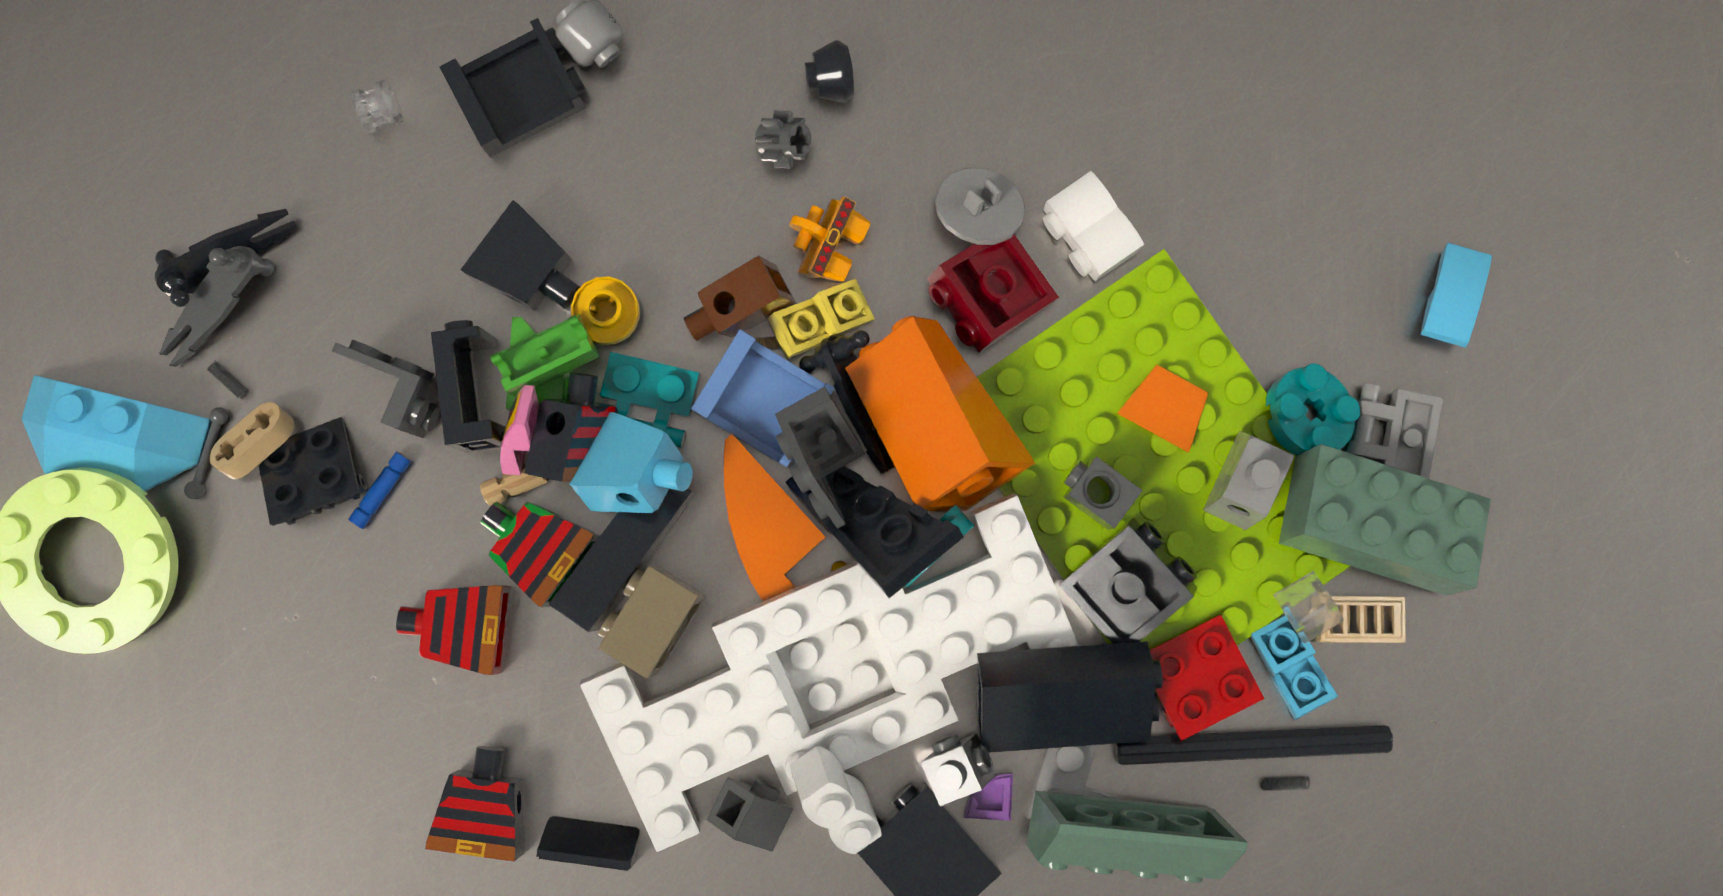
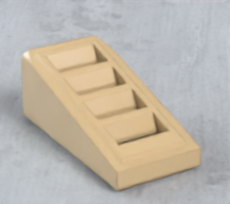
(1398, 620)

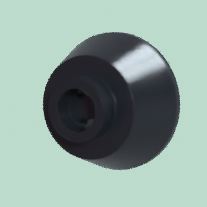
(831, 72)

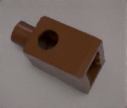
(757, 294)

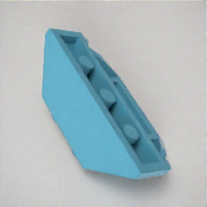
(110, 433)

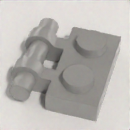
(1409, 432)

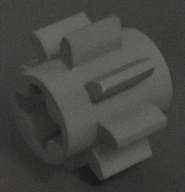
(783, 139)

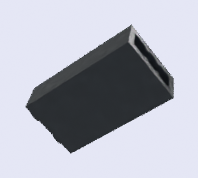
(1067, 696)

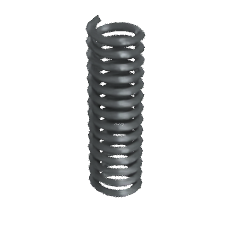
(227, 381)
(1286, 783)

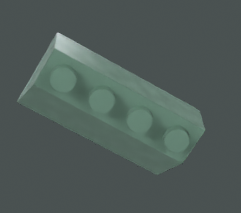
(1132, 837)

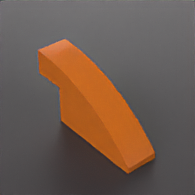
(765, 522)

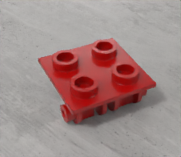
(1203, 678)

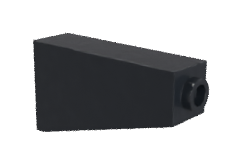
(618, 553)

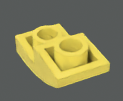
(826, 314)

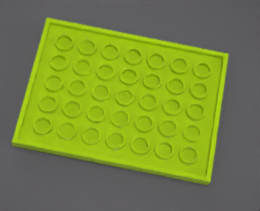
(1064, 407)

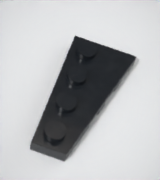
(881, 531)

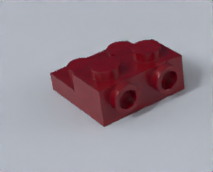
(990, 291)

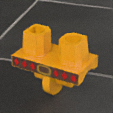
(837, 222)

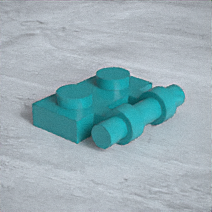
(653, 387)

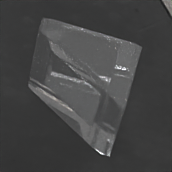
(1309, 607)

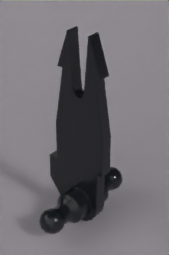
(185, 273)
(836, 355)

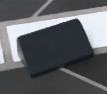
(589, 843)

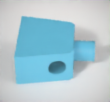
(630, 468)

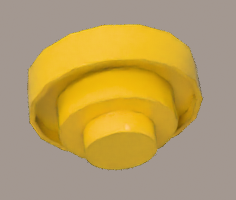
(607, 309)

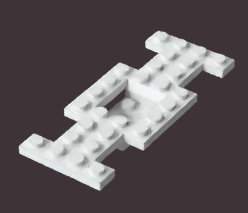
(821, 654)

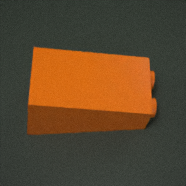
(936, 417)

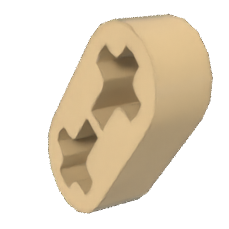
(251, 440)

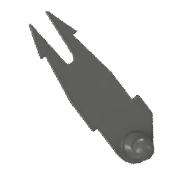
(214, 298)

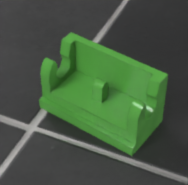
(545, 355)

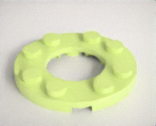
(147, 552)

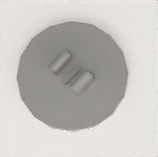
(980, 206)

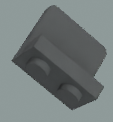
(415, 397)
(819, 443)

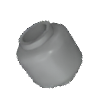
(588, 33)

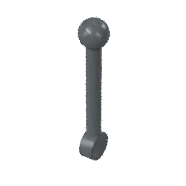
(196, 488)

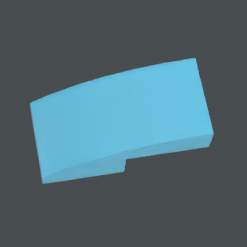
(1456, 295)
(1293, 668)

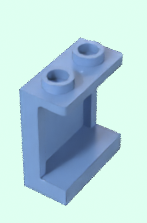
(748, 392)

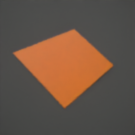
(1166, 407)

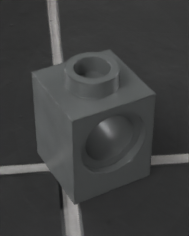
(1121, 495)

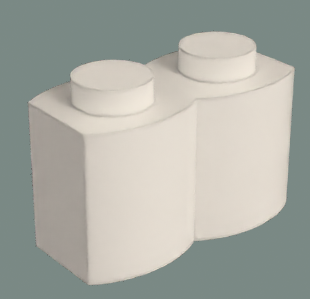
(1092, 227)
(835, 800)

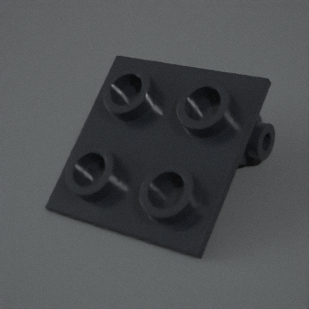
(310, 473)

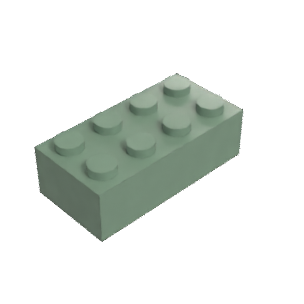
(1385, 520)

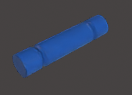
(379, 490)

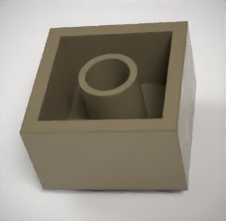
(650, 620)

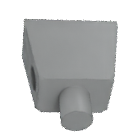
(1248, 480)

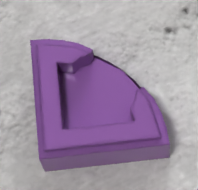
(993, 801)

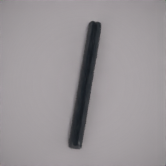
(1257, 745)

